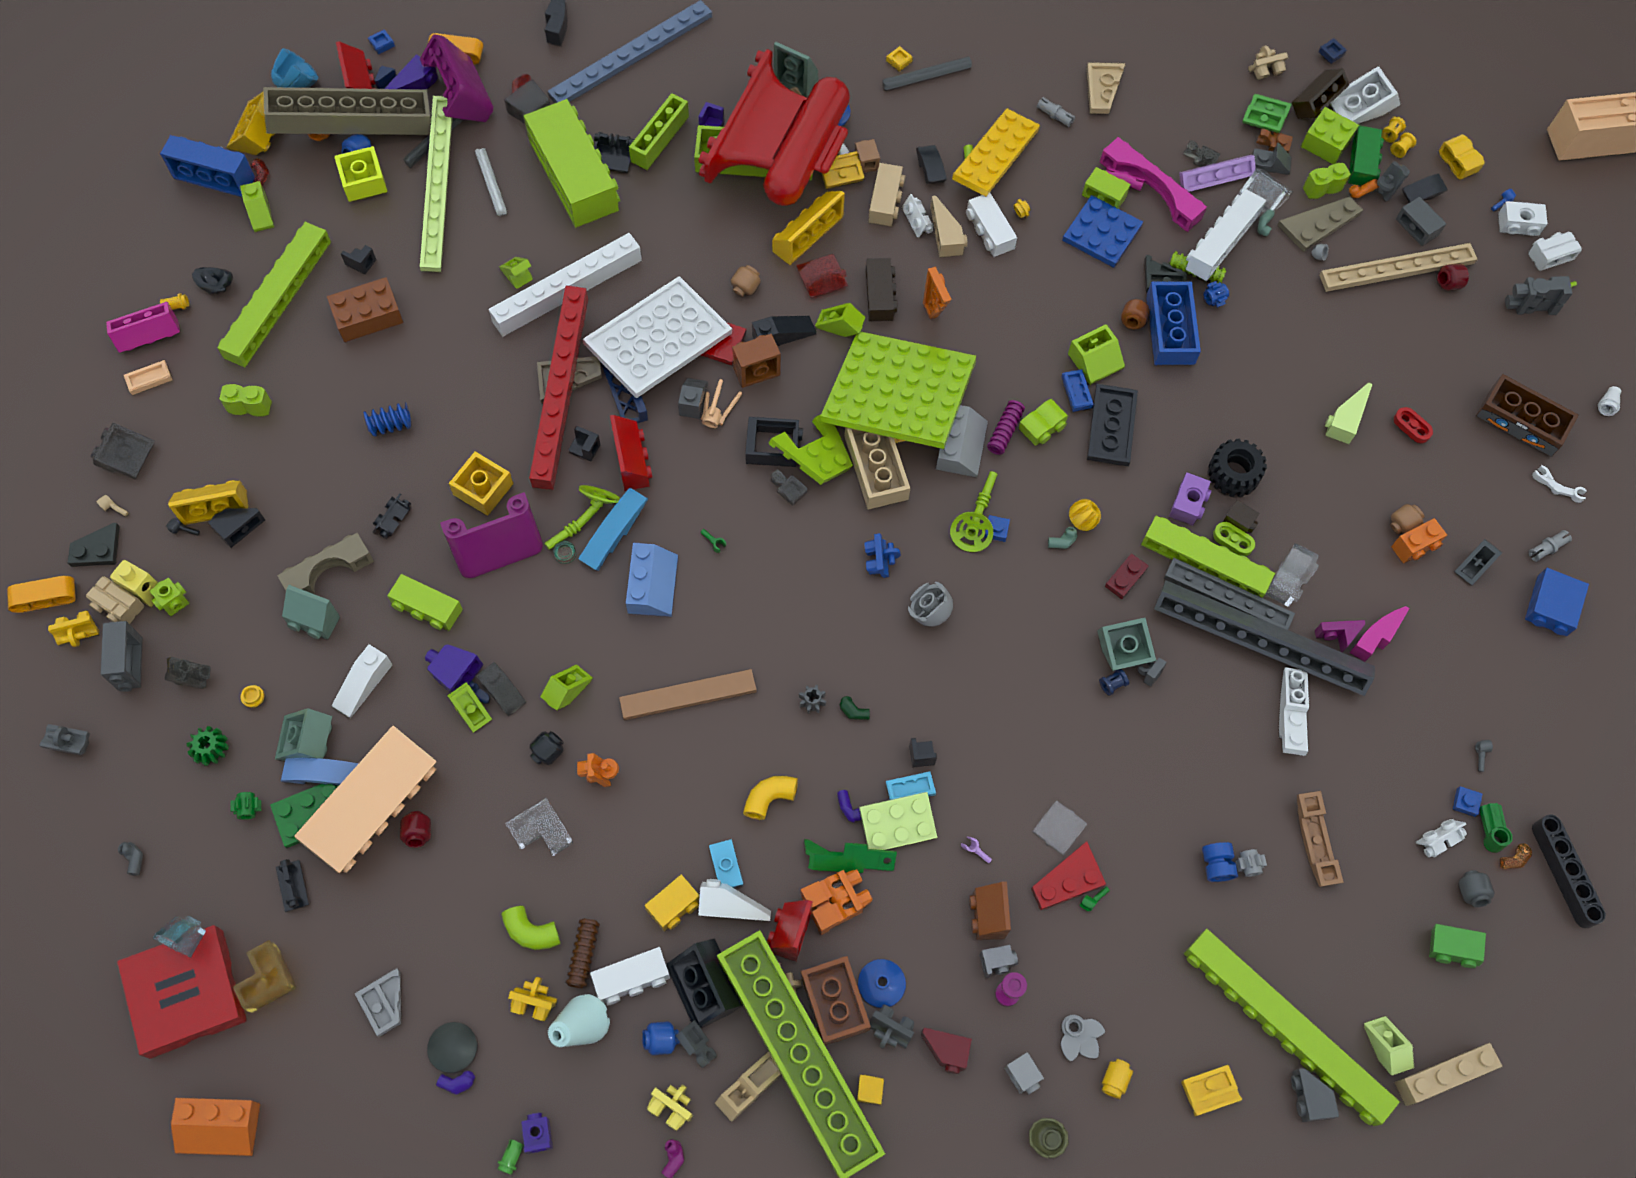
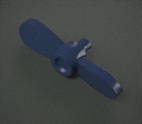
(481, 695)

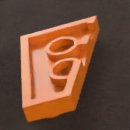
(935, 294)

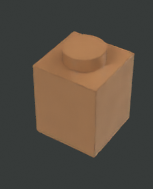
(868, 155)

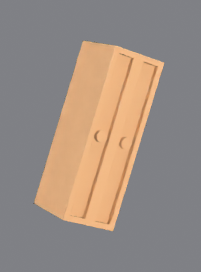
(1595, 127)
(366, 800)

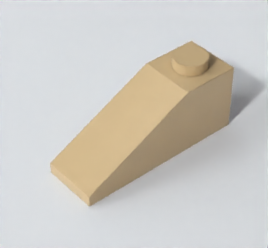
(947, 230)

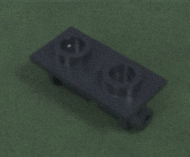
(397, 509)
(292, 885)

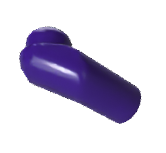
(457, 1084)

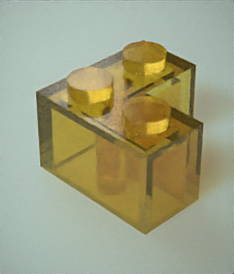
(270, 980)

